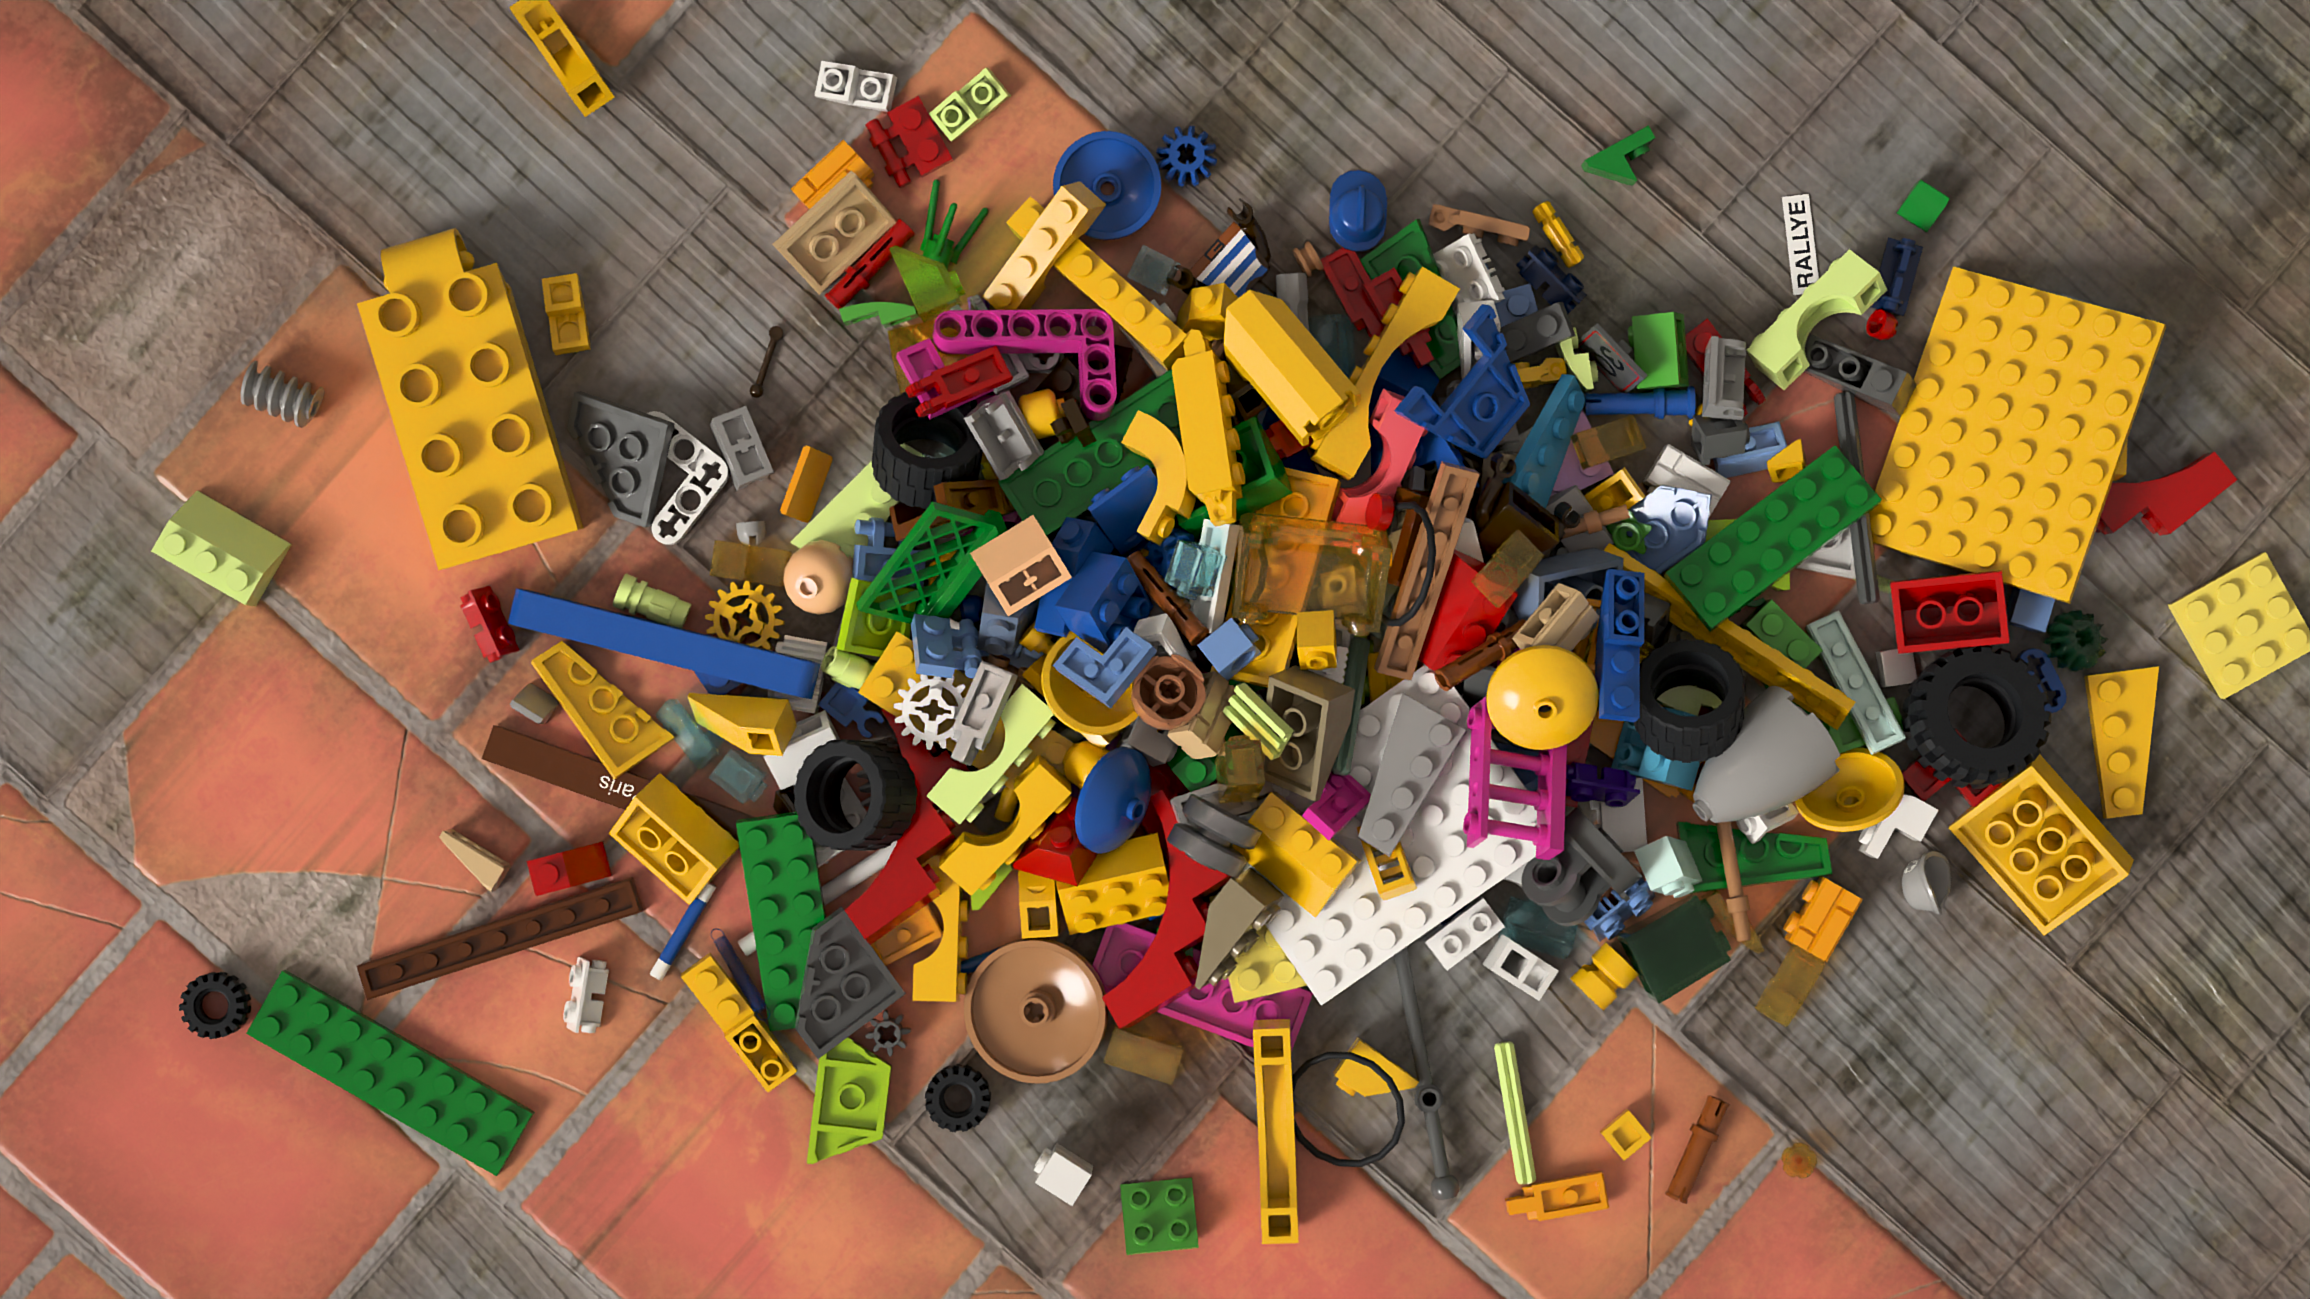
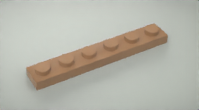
(1447, 513)

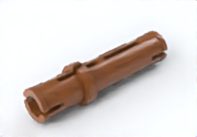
(1167, 599)
(1496, 647)
(1697, 1148)

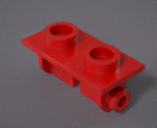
(484, 609)

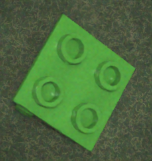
(1159, 1216)

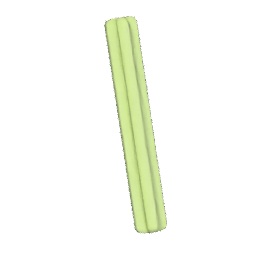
(1515, 1112)

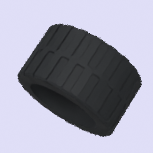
(912, 477)
(1698, 665)
(820, 786)

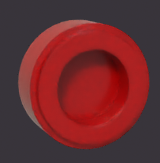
(1379, 512)

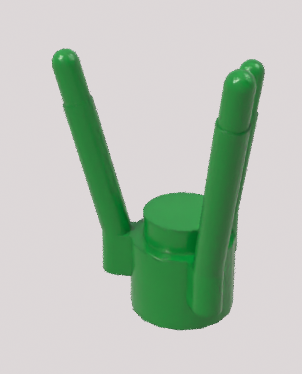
(940, 247)

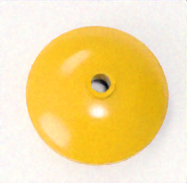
(1540, 678)
(1076, 706)
(1858, 795)

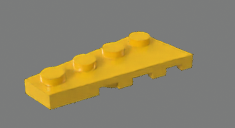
(604, 716)
(2121, 729)

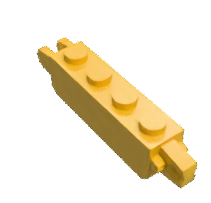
(1207, 428)

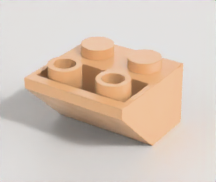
(1020, 565)

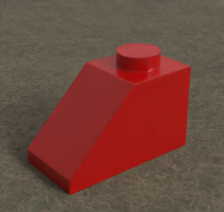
(569, 868)

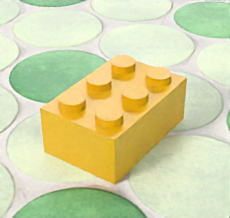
(1118, 887)

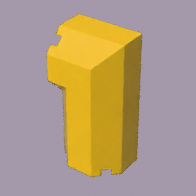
(1286, 366)

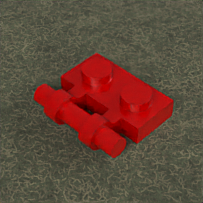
(918, 135)

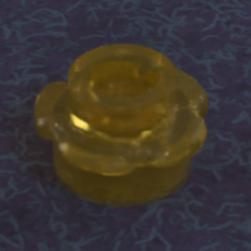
(1808, 1162)

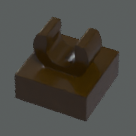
(1073, 425)

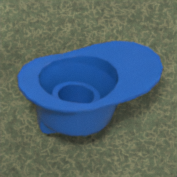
(1357, 210)

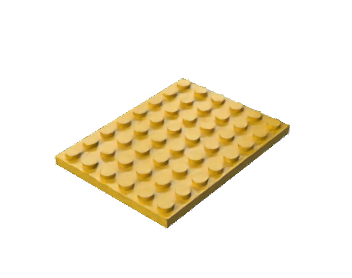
(2013, 432)

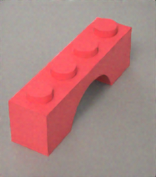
(1399, 444)

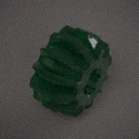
(2075, 640)

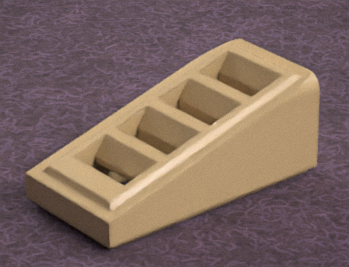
(483, 864)

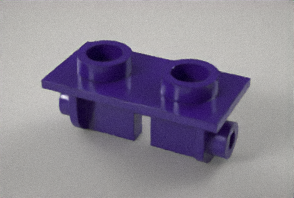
(1613, 788)

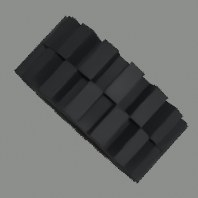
(194, 1011)
(958, 1120)

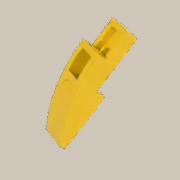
(738, 1021)

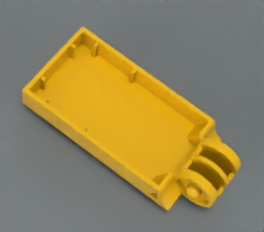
(466, 403)

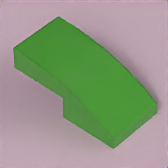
(889, 313)

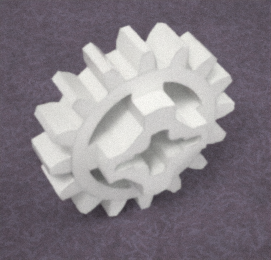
(931, 727)

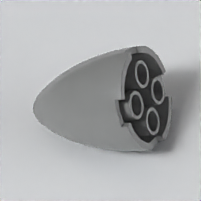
(1769, 764)

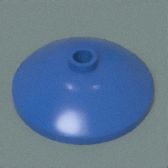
(1118, 161)
(1113, 800)

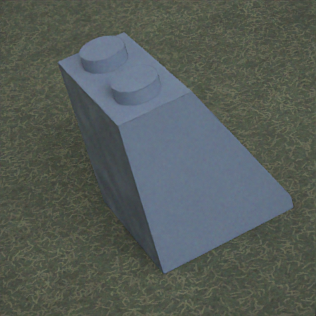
(999, 632)

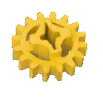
(752, 604)

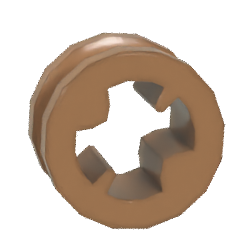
(1307, 259)

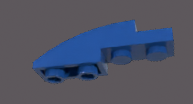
(1619, 645)

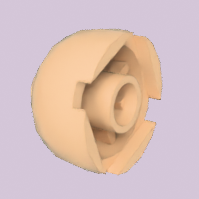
(818, 577)

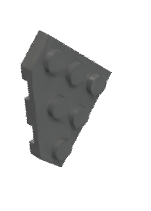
(623, 452)
(841, 984)

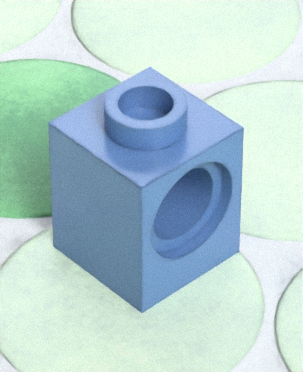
(1230, 648)

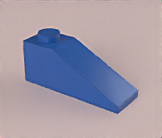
(1073, 545)

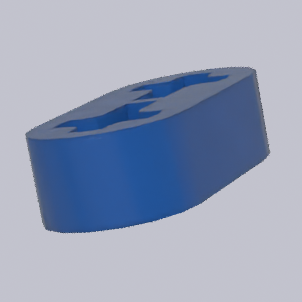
(2048, 677)

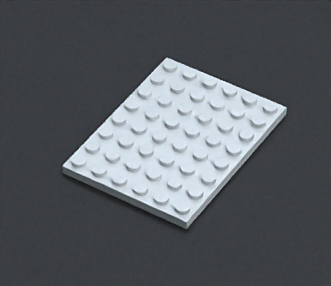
(1356, 925)

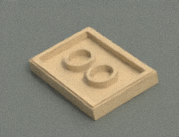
(835, 232)

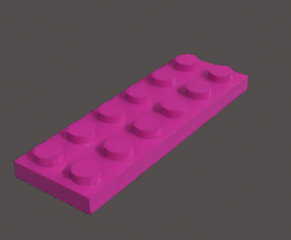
(1206, 1008)

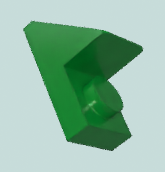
(1612, 162)

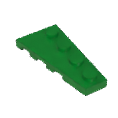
(1408, 253)
(1768, 861)

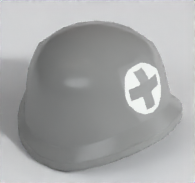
(1927, 882)

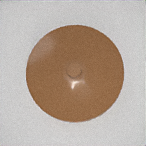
(1035, 1010)

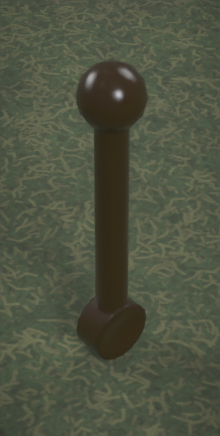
(776, 334)

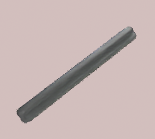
(1861, 530)

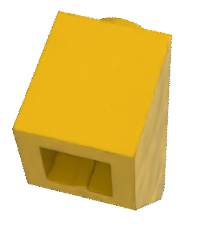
(748, 722)
(1038, 905)

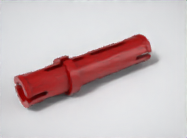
(869, 265)

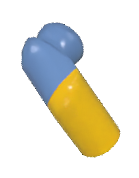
(1006, 805)

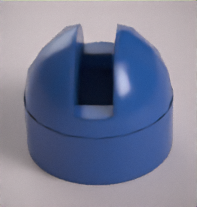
(971, 608)

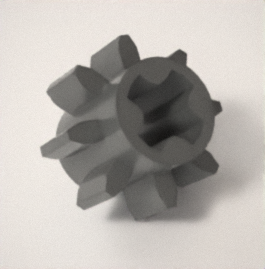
(890, 1043)

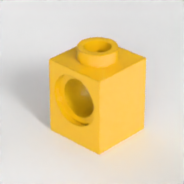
(1316, 640)

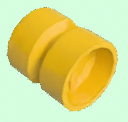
(1604, 976)

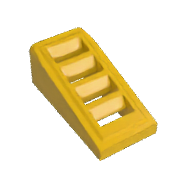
(1398, 886)

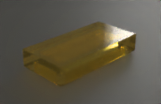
(1608, 442)

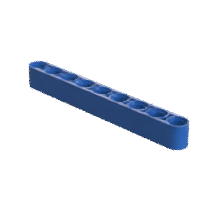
(664, 643)

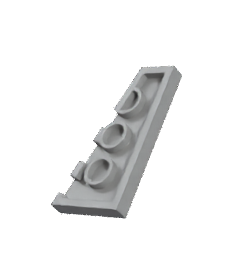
(1410, 765)

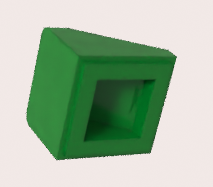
(1923, 205)

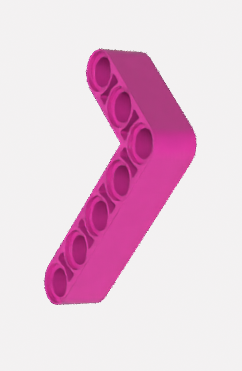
(1041, 341)

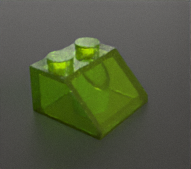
(928, 283)

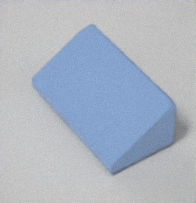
(1764, 444)

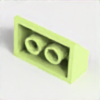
(222, 548)

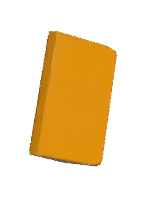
(806, 484)

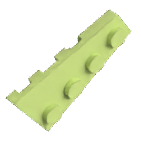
(858, 500)

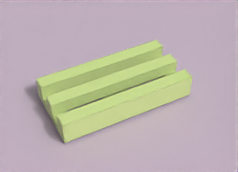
(1256, 725)

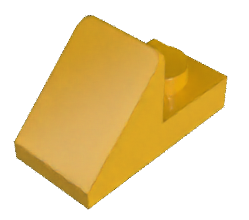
(1614, 492)

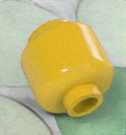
(1040, 411)
(1080, 761)

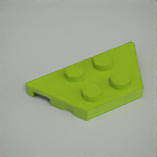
(848, 1100)

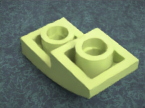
(970, 104)
(1578, 364)

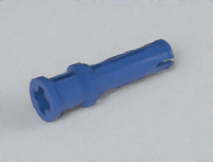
(1659, 402)

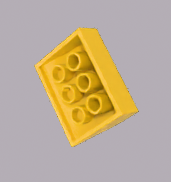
(2042, 845)

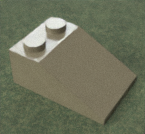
(1320, 717)

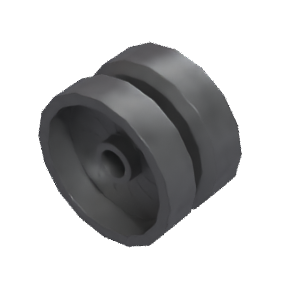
(1211, 841)

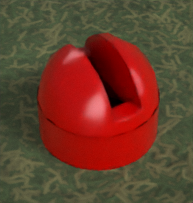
(1884, 319)

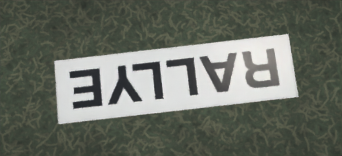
(1800, 242)

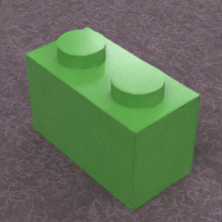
(1660, 349)
(1780, 632)

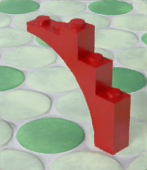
(2166, 500)
(903, 883)
(1165, 969)

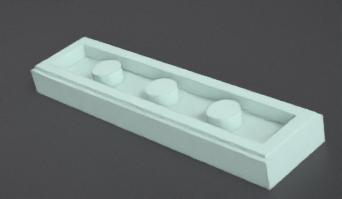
(1854, 678)

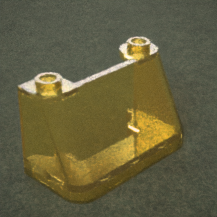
(1309, 567)

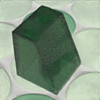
(1675, 947)

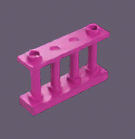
(1547, 799)

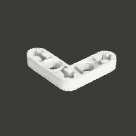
(695, 468)

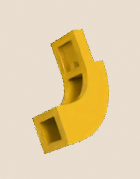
(563, 54)
(1160, 445)

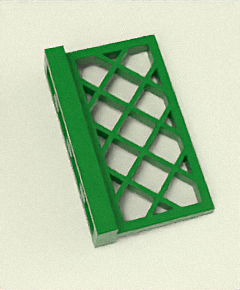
(954, 576)

